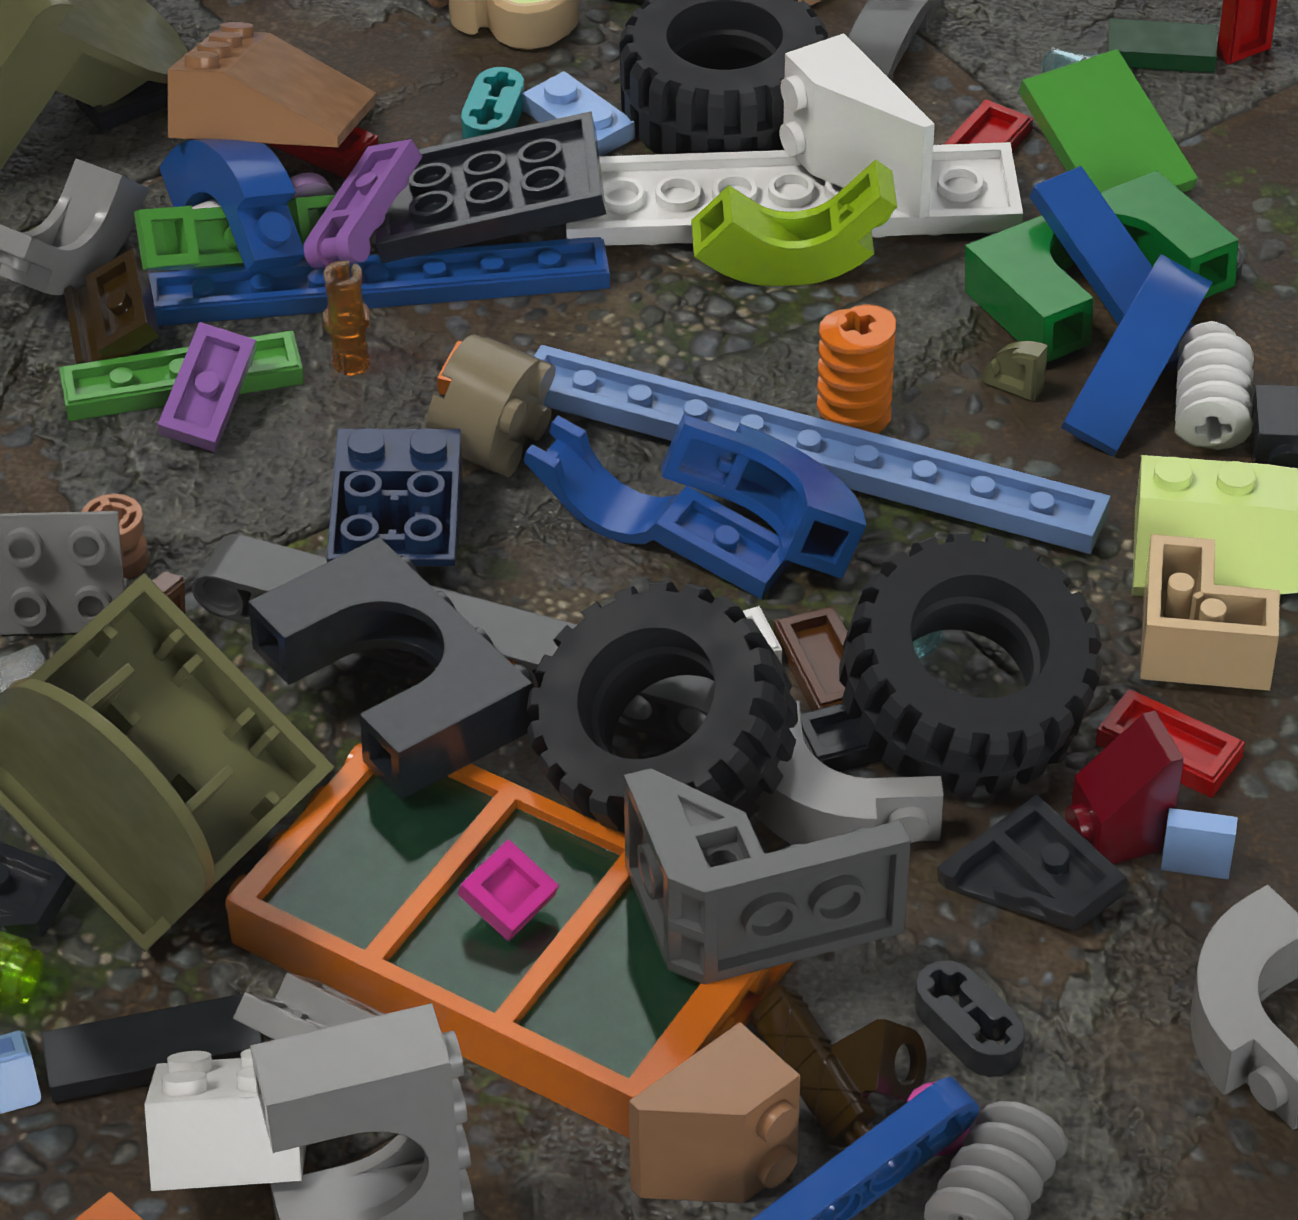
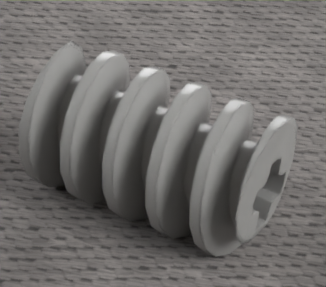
(999, 1165)

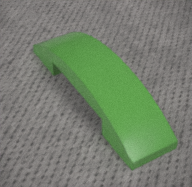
(202, 237)

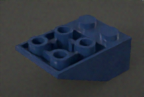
(398, 489)

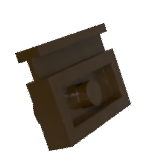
(112, 311)

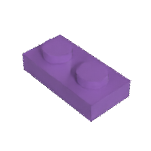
(207, 387)

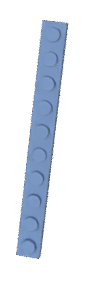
(856, 456)

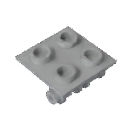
(58, 570)

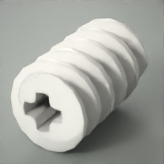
(1214, 387)

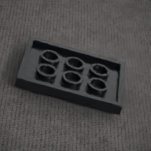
(496, 188)

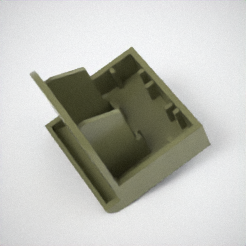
(79, 49)
(147, 761)

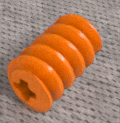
(857, 367)

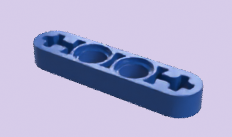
(880, 1156)

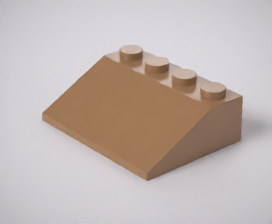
(261, 92)

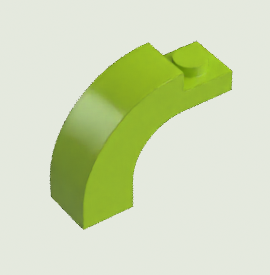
(794, 246)

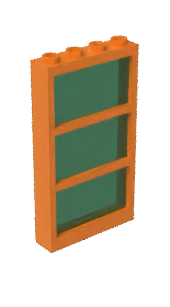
(564, 1007)

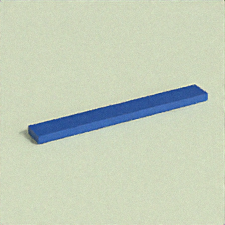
(416, 280)

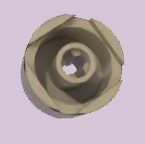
(494, 401)

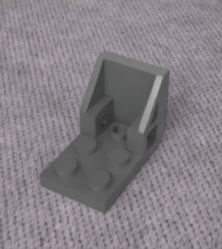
(759, 905)

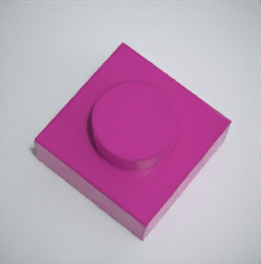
(508, 890)

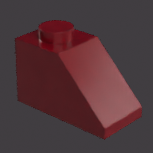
(1127, 792)

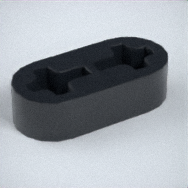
(960, 1023)

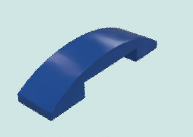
(1136, 355)

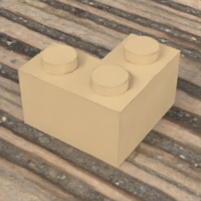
(1204, 629)

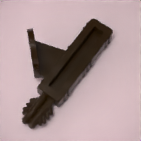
(840, 1075)

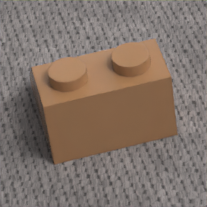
(716, 1124)

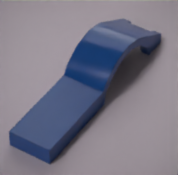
(682, 522)

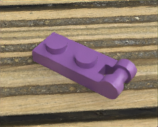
(361, 204)

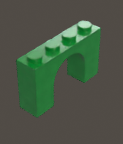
(1022, 277)

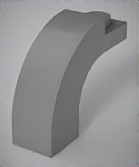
(77, 235)
(824, 803)
(1240, 965)

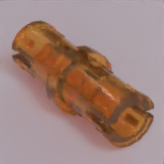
(346, 317)

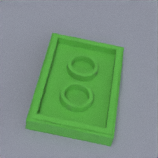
(1104, 123)

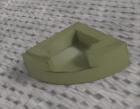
(1018, 369)

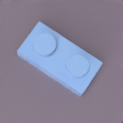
(566, 96)

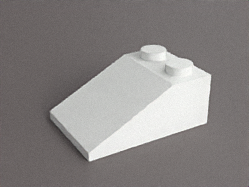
(850, 113)

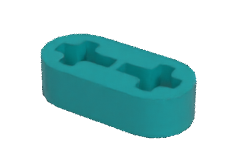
(485, 105)

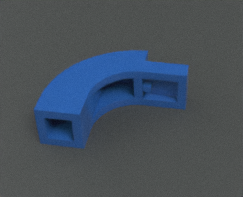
(250, 190)
(789, 490)

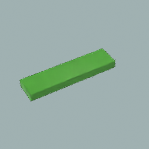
(148, 378)

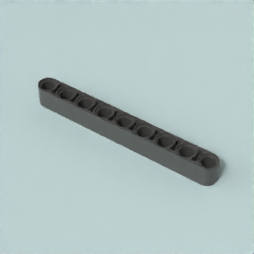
(250, 567)

